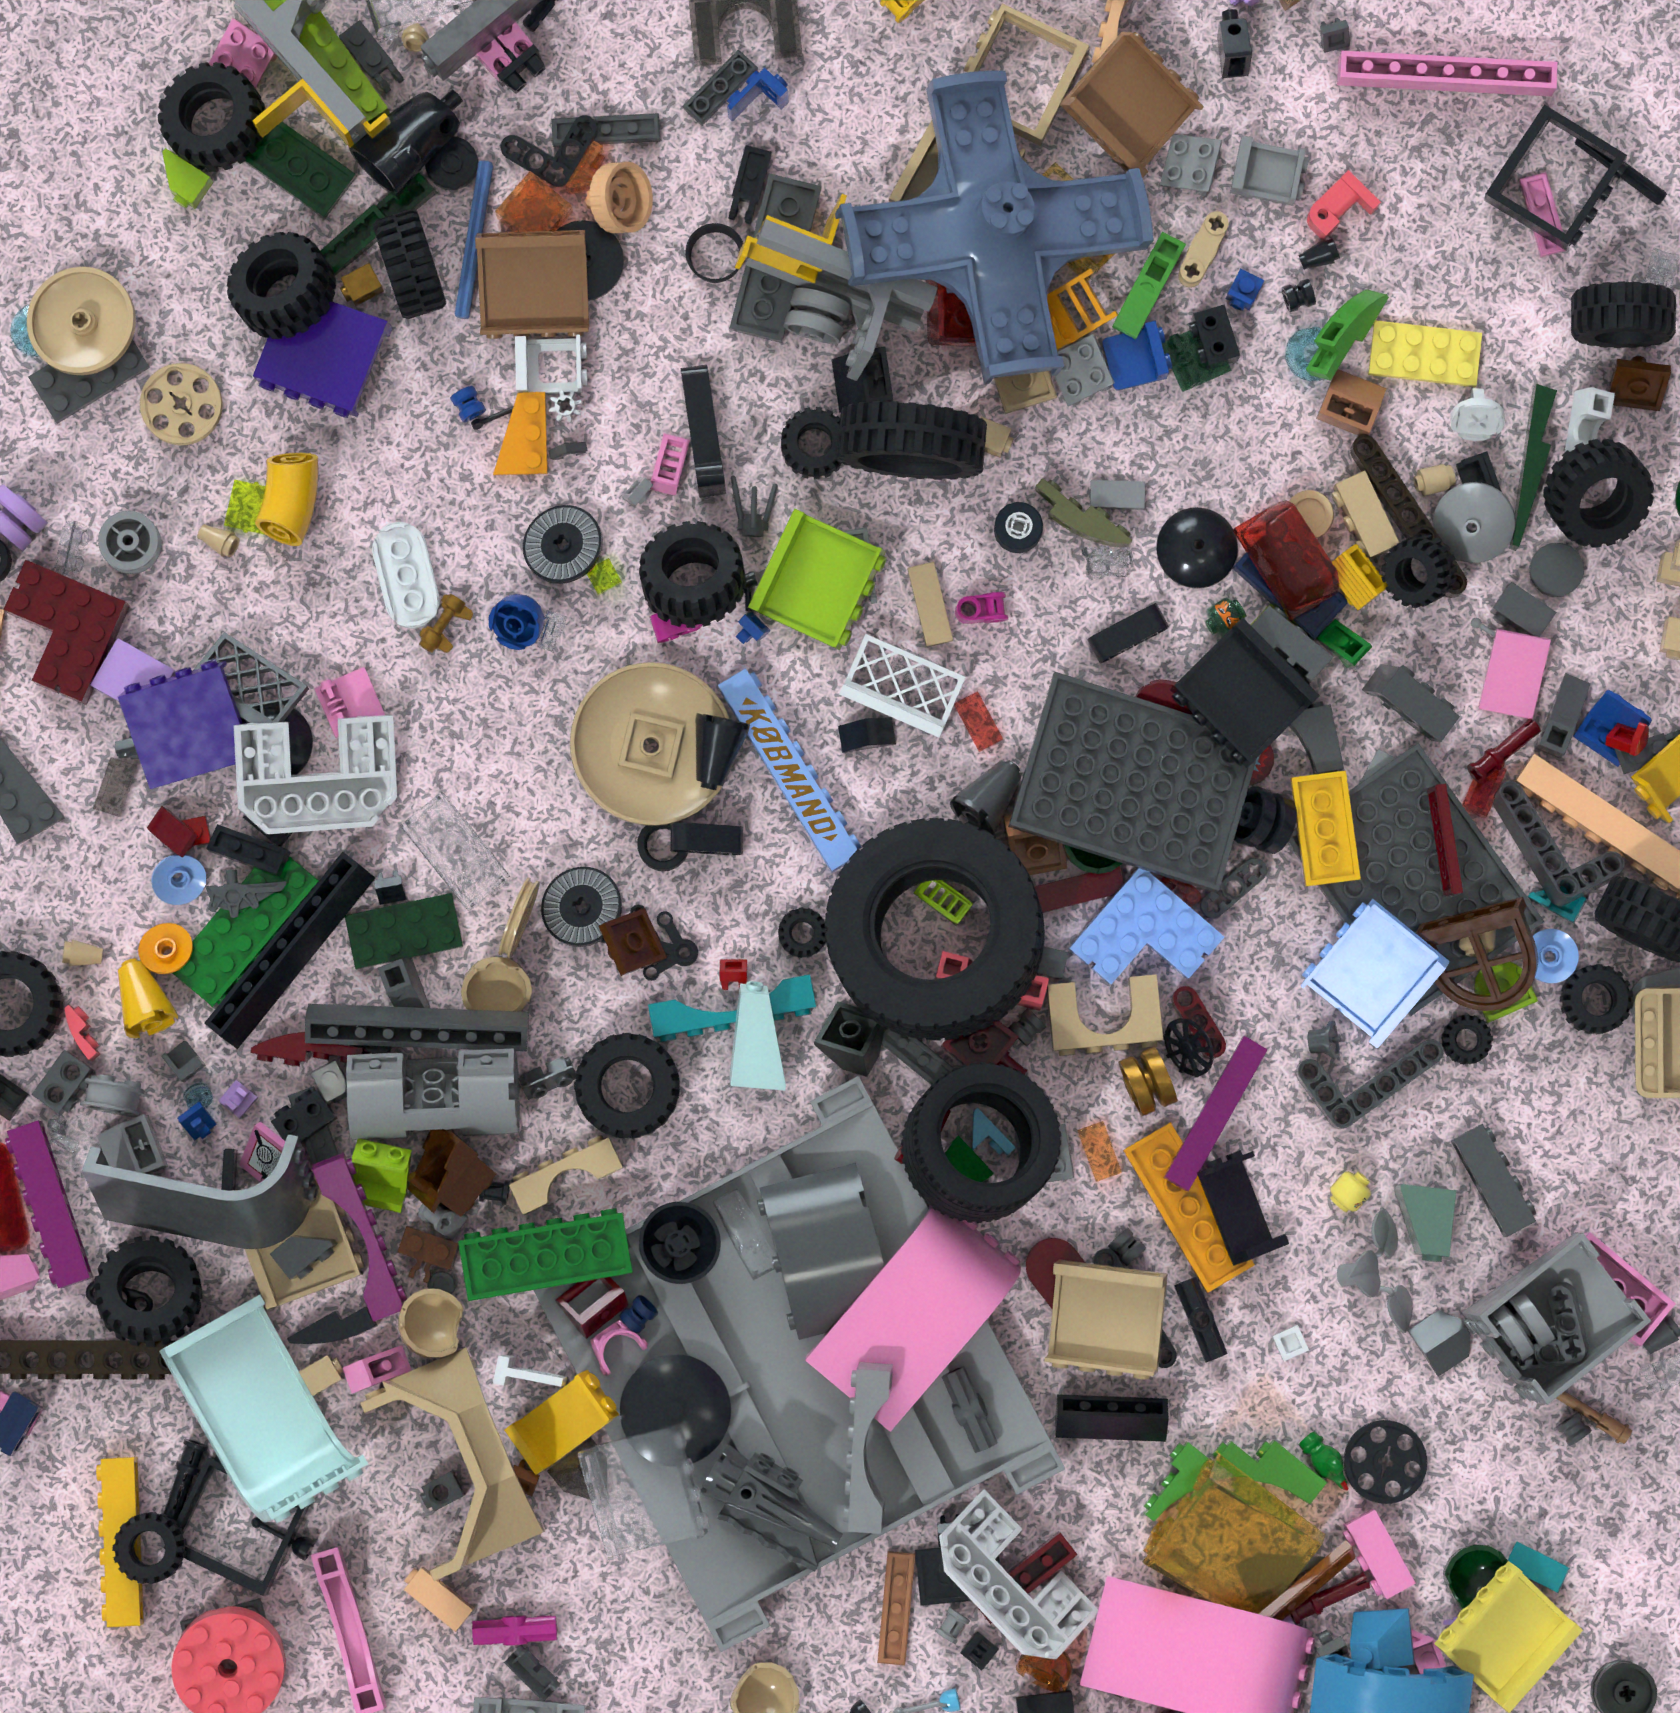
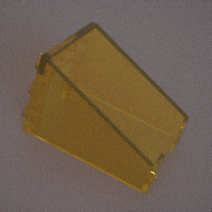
(1232, 1540)

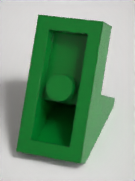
(1344, 643)

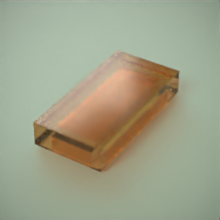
(1099, 1151)

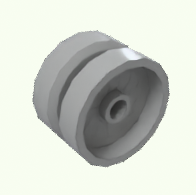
(817, 315)
(1518, 1326)

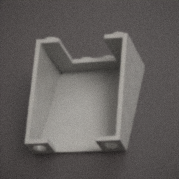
(1605, 1311)

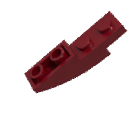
(295, 1050)

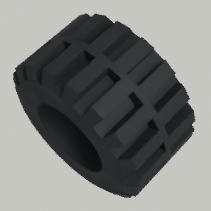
(791, 434)
(1435, 560)
(1618, 991)
(126, 1555)

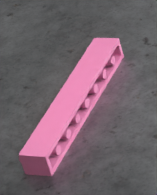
(1447, 73)

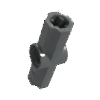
(969, 1409)

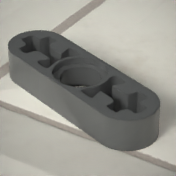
(1244, 869)

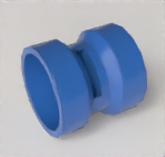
(467, 403)

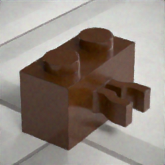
(427, 1249)

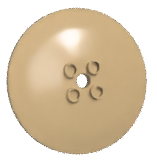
(609, 737)

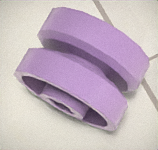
(15, 515)

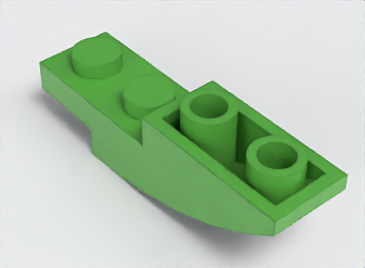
(1148, 285)
(1347, 324)

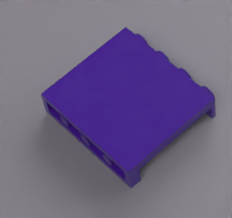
(325, 362)
(182, 723)

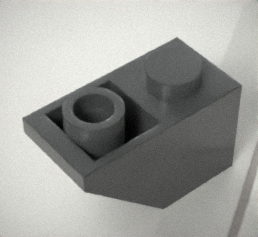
(300, 1252)

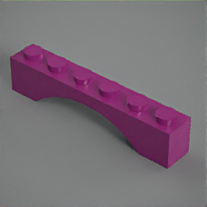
(338, 1184)

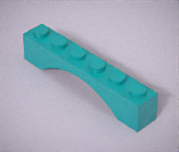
(676, 1018)

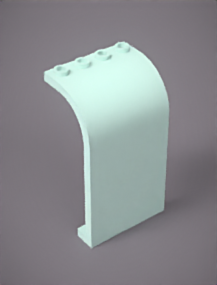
(259, 1412)

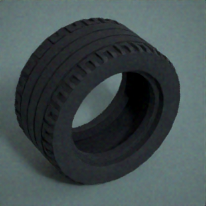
(1024, 1108)

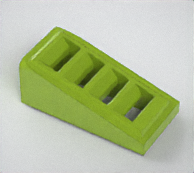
(955, 919)

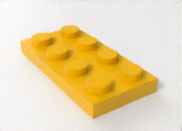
(1325, 828)

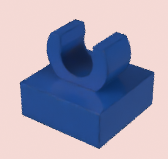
(752, 628)
(197, 1121)

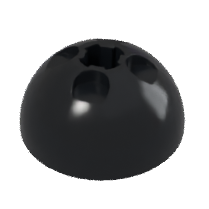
(681, 1227)

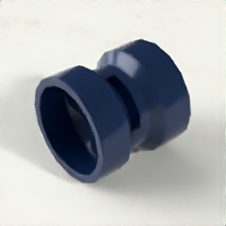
(638, 1314)

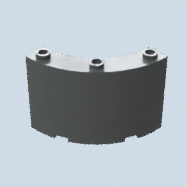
(821, 1245)

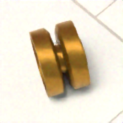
(1143, 1083)

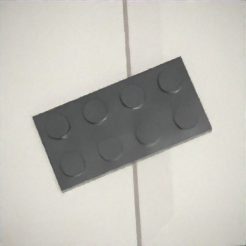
(69, 393)

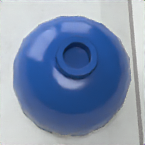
(517, 621)

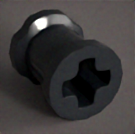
(497, 1192)

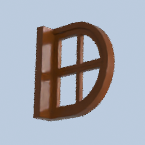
(1470, 925)

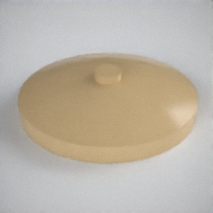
(81, 321)

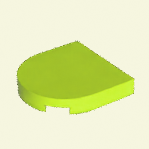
(1506, 976)

